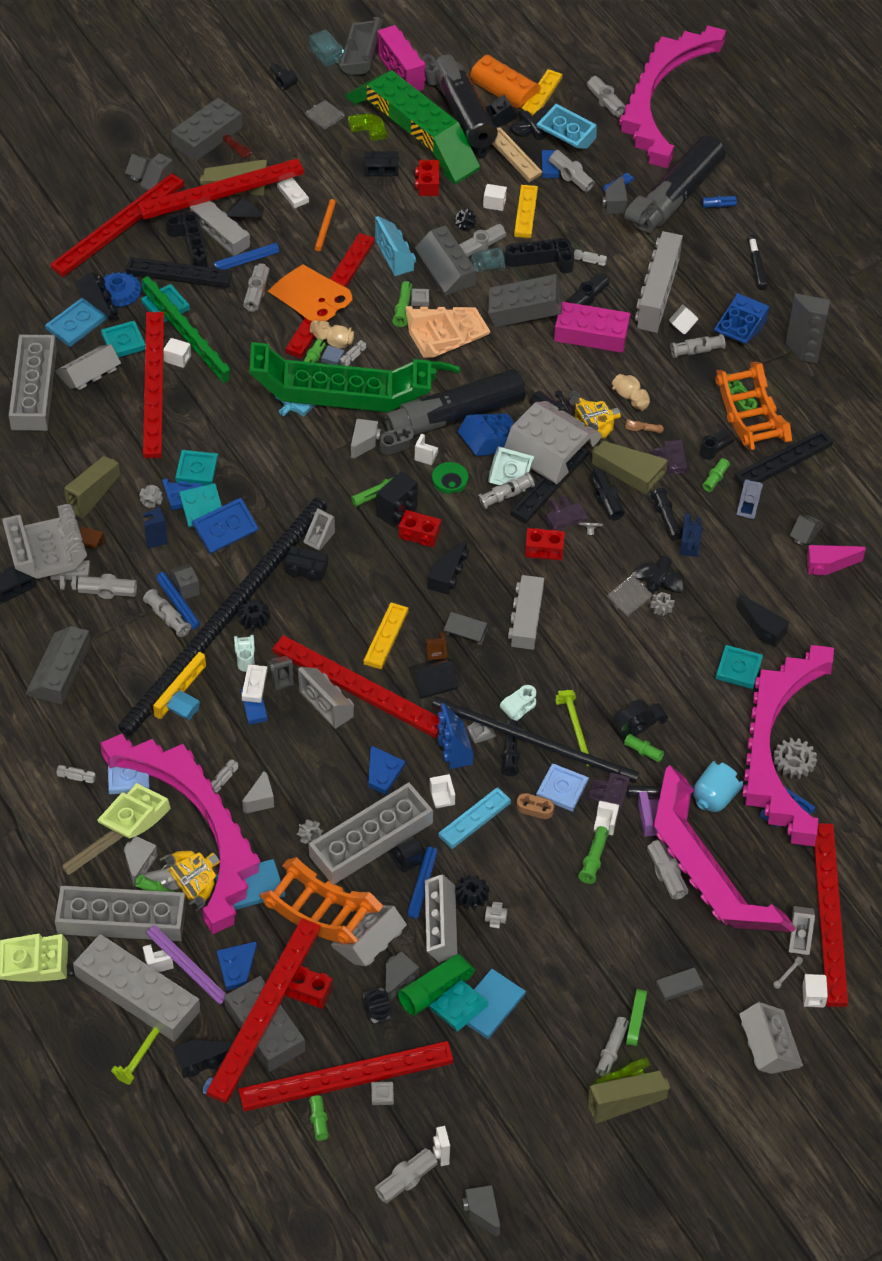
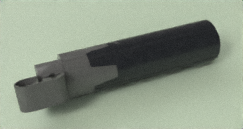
(462, 99)
(677, 185)
(449, 408)

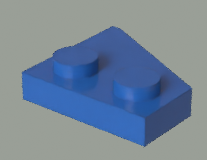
(236, 964)

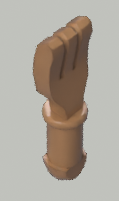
(636, 426)

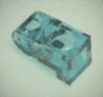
(488, 259)

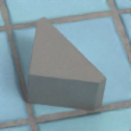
(320, 530)
(260, 796)

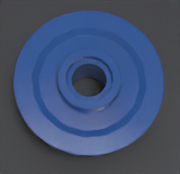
(123, 288)

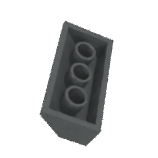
(446, 261)
(807, 326)
(60, 665)

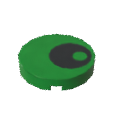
(450, 477)

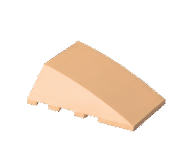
(444, 330)

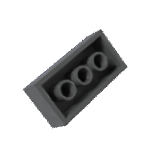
(206, 129)
(525, 300)
(282, 1038)

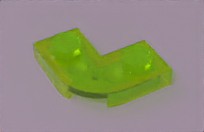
(368, 122)
(632, 1069)

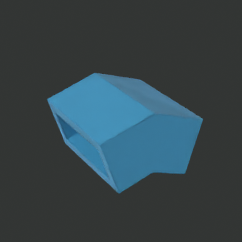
(183, 705)

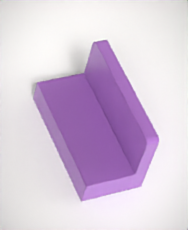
(648, 812)

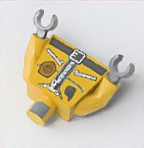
(594, 414)
(193, 874)

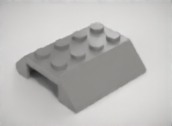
(549, 437)
(46, 546)

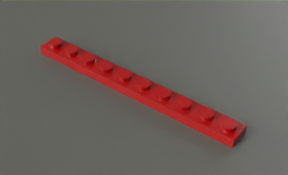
(220, 189)
(113, 227)
(343, 275)
(153, 385)
(359, 686)
(830, 916)
(263, 1011)
(345, 1076)

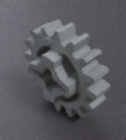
(795, 758)

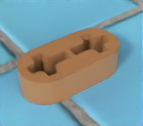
(535, 806)

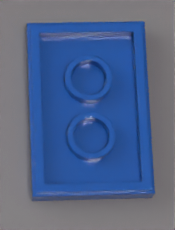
(225, 526)

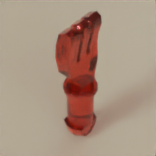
(241, 149)

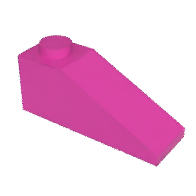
(828, 559)

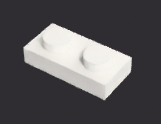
(293, 192)
(254, 683)
(441, 1146)

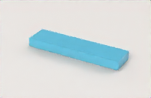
(474, 818)

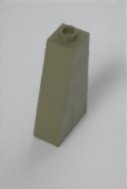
(222, 172)
(630, 465)
(91, 485)
(626, 1095)

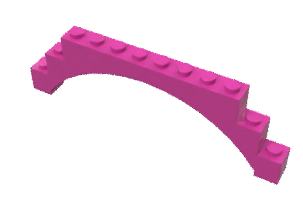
(666, 56)
(181, 772)
(764, 785)

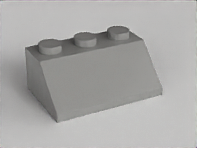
(89, 367)
(325, 696)
(373, 935)
(770, 1038)

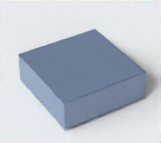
(332, 355)

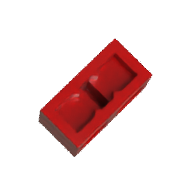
(428, 177)
(419, 528)
(544, 544)
(306, 990)

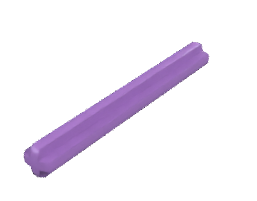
(186, 964)

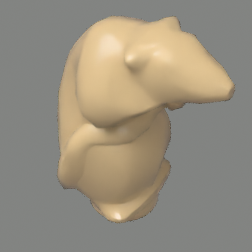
(336, 336)
(629, 388)

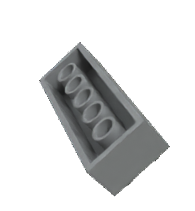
(658, 281)
(33, 382)
(370, 833)
(119, 912)
(137, 987)

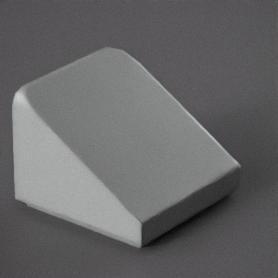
(480, 732)

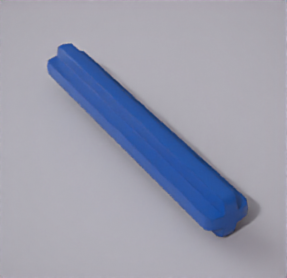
(247, 256)
(177, 600)
(424, 874)

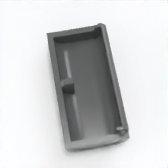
(361, 46)

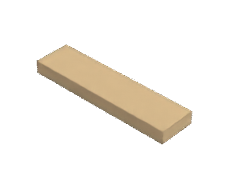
(516, 156)

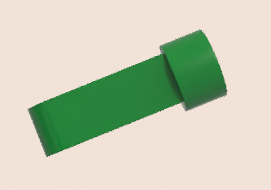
(428, 988)

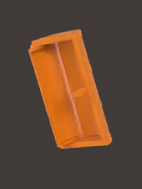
(503, 80)

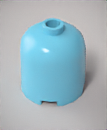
(716, 787)

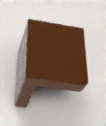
(92, 537)
(436, 648)

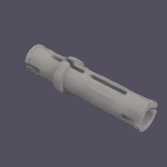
(609, 1054)

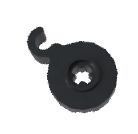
(638, 717)

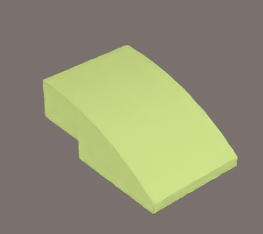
(135, 811)
(34, 958)

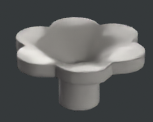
(590, 527)

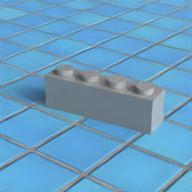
(221, 227)
(527, 612)
(440, 918)

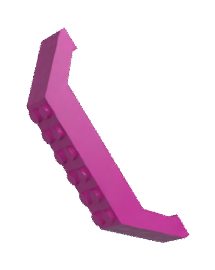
(701, 865)

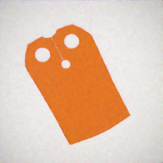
(305, 287)

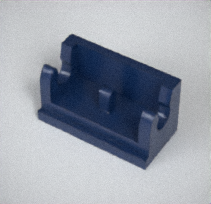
(155, 528)
(691, 536)

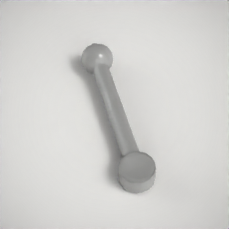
(777, 984)

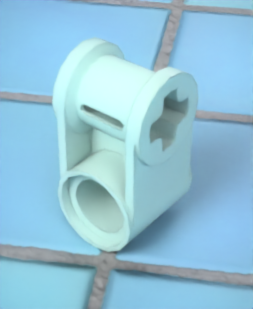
(245, 652)
(519, 702)

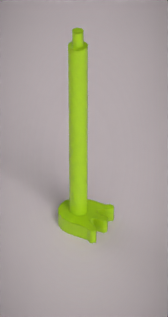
(567, 697)
(125, 1075)

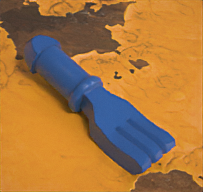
(627, 179)

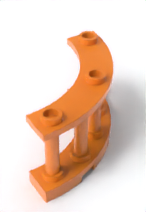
(778, 425)
(359, 901)

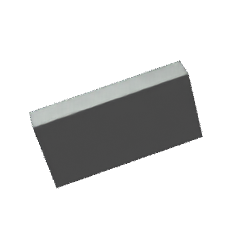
(679, 984)

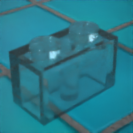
(325, 48)

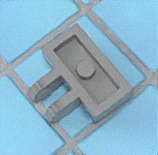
(82, 570)

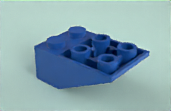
(743, 319)
(485, 432)
(453, 739)

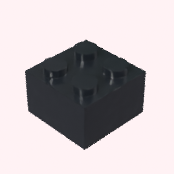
(396, 498)

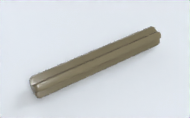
(91, 851)

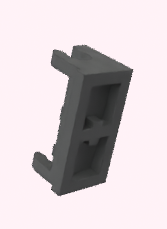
(466, 627)

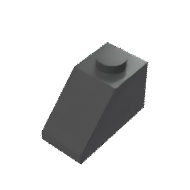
(137, 166)
(156, 171)
(615, 197)
(806, 529)
(185, 581)
(280, 672)
(399, 973)
(482, 1208)

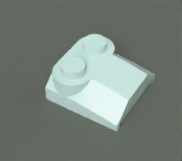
(509, 465)

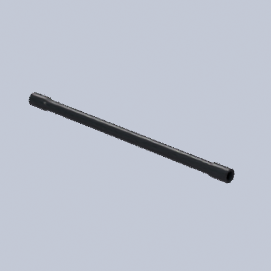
(536, 739)

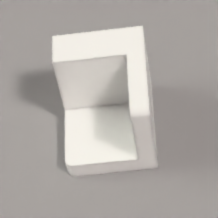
(494, 197)
(683, 319)
(177, 352)
(424, 452)
(442, 791)
(606, 816)
(158, 960)
(814, 990)

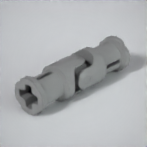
(697, 345)
(504, 491)
(167, 613)

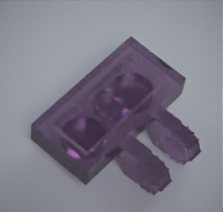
(674, 453)
(565, 517)
(615, 790)

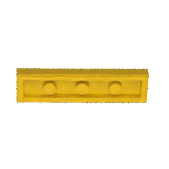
(548, 85)
(526, 211)
(386, 636)
(181, 683)

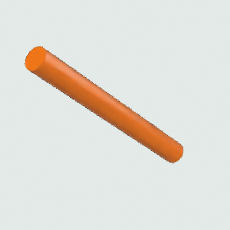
(325, 225)

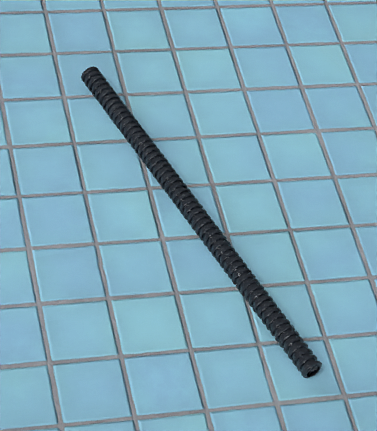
(222, 616)

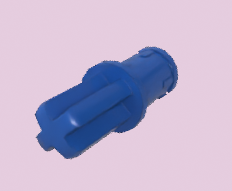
(719, 201)

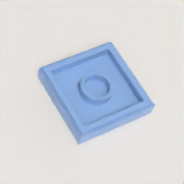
(124, 779)
(562, 787)

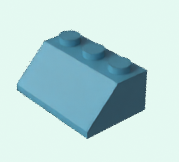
(569, 127)
(393, 247)

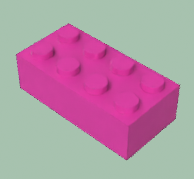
(400, 57)
(592, 327)

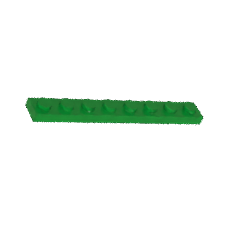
(188, 332)

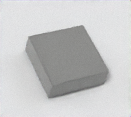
(420, 297)
(382, 1093)

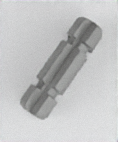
(590, 257)
(354, 352)
(76, 774)
(223, 776)

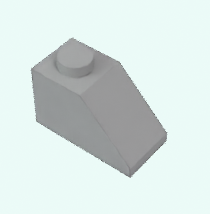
(364, 436)
(139, 857)
(801, 938)

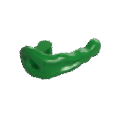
(439, 365)

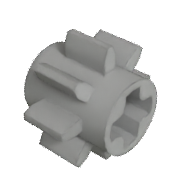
(150, 496)
(662, 604)
(309, 831)
(496, 915)

